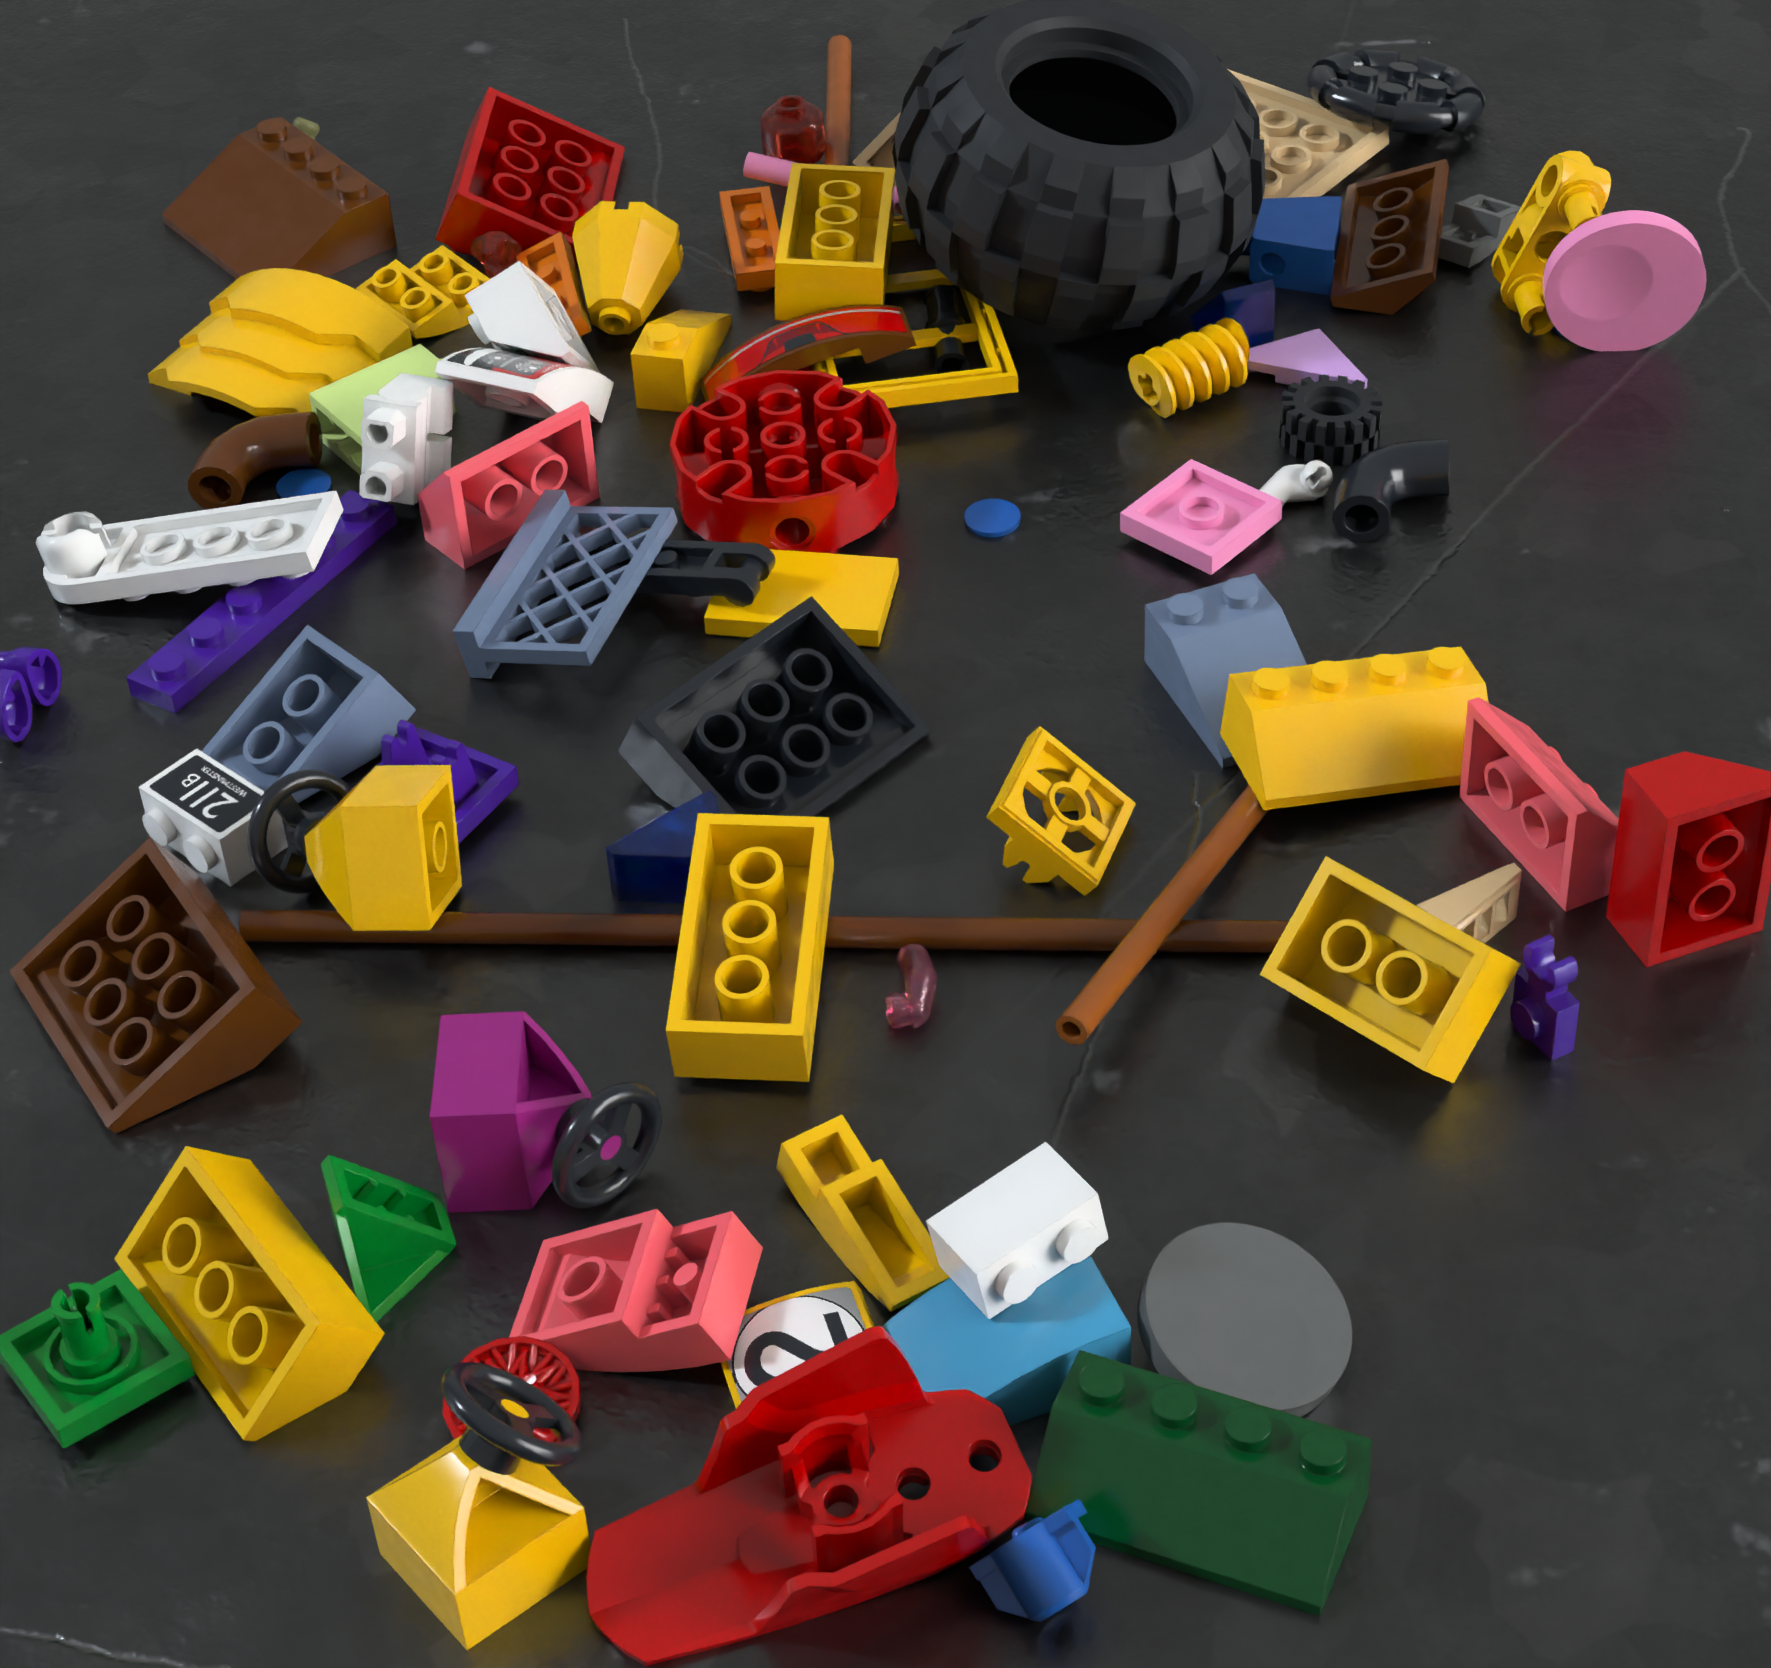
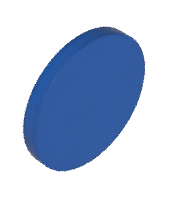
(303, 482)
(992, 517)

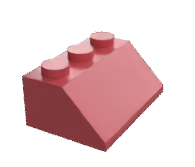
(488, 497)
(1537, 806)

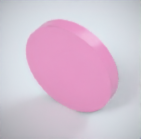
(1624, 281)

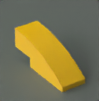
(860, 1213)

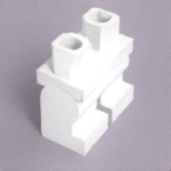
(397, 441)

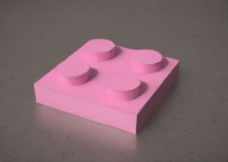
(1201, 516)

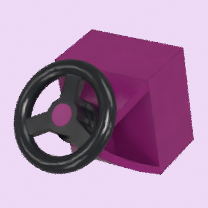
(519, 1116)

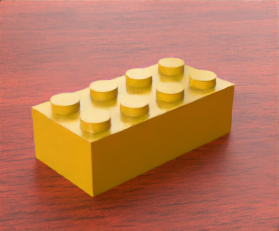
(834, 238)
(751, 948)

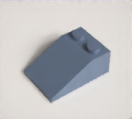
(1208, 635)
(309, 713)

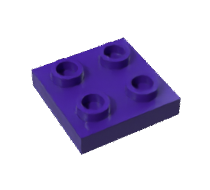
(477, 778)

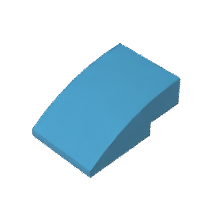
(1022, 1351)

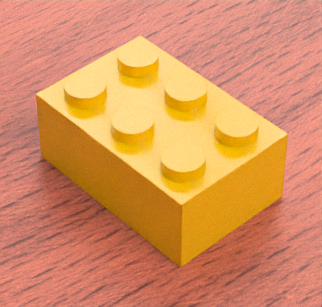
(1390, 970)

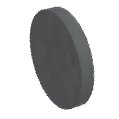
(1245, 1317)

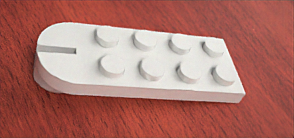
(185, 550)

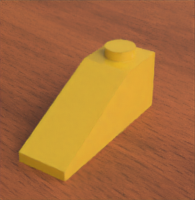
(675, 356)

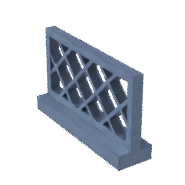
(531, 572)

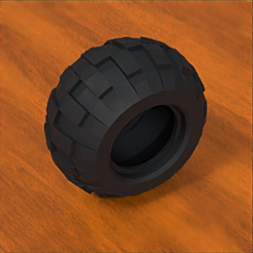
(1079, 163)

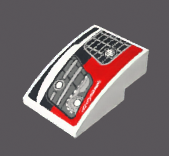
(524, 383)

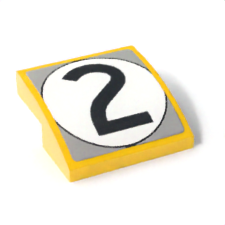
(791, 1332)

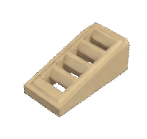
(1480, 905)

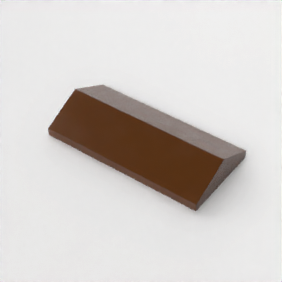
(1390, 239)

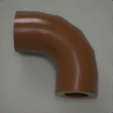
(251, 450)

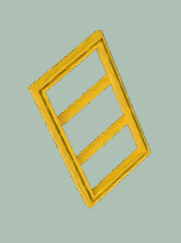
(996, 379)

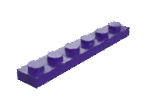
(252, 612)

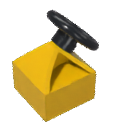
(378, 855)
(483, 1519)

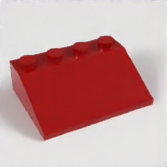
(526, 175)

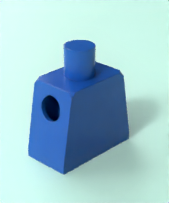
(1296, 243)

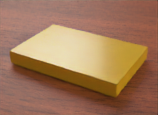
(848, 587)

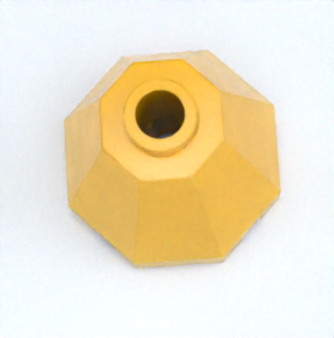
(625, 263)

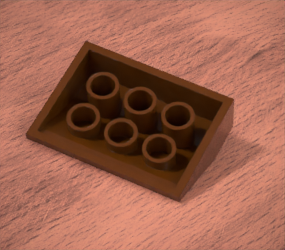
(282, 205)
(152, 991)

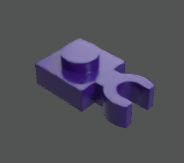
(1541, 1000)

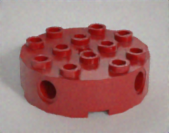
(786, 462)

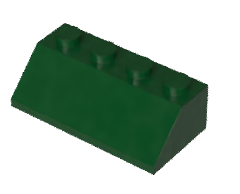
(1203, 1480)

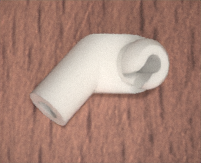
(1299, 482)

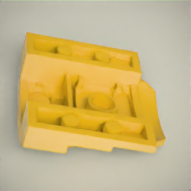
(280, 339)

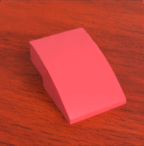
(642, 1292)

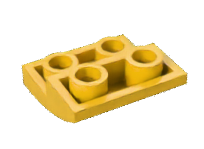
(428, 294)

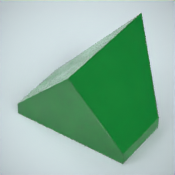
(385, 1232)

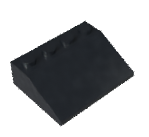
(775, 723)

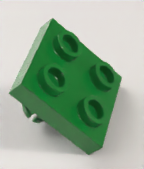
(93, 1357)

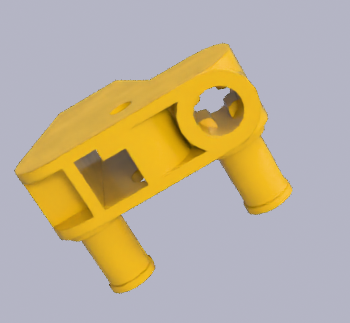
(1560, 200)

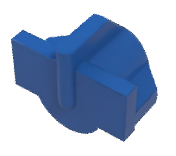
(1041, 1566)

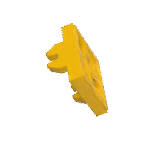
(1082, 791)

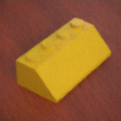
(1351, 726)
(246, 1293)

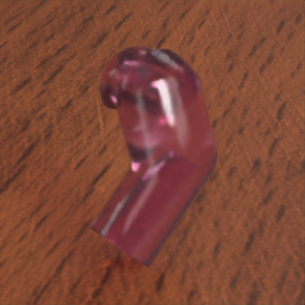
(920, 984)

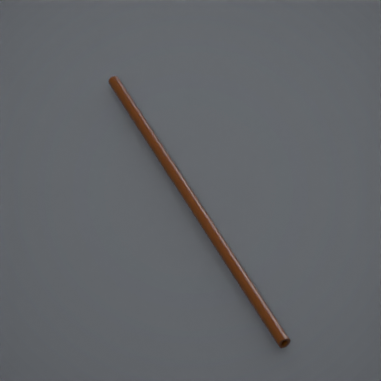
(842, 931)

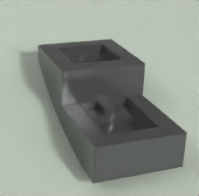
(1475, 229)

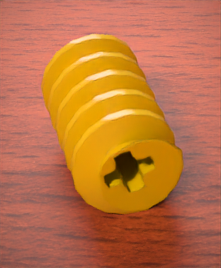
(1191, 367)

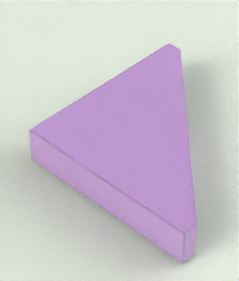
(1303, 357)

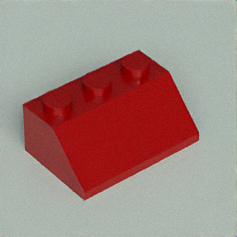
(1690, 855)

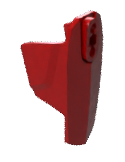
(808, 1507)

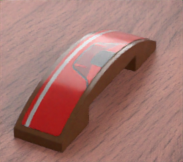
(814, 338)

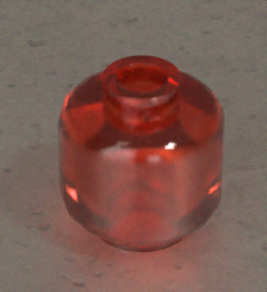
(793, 130)

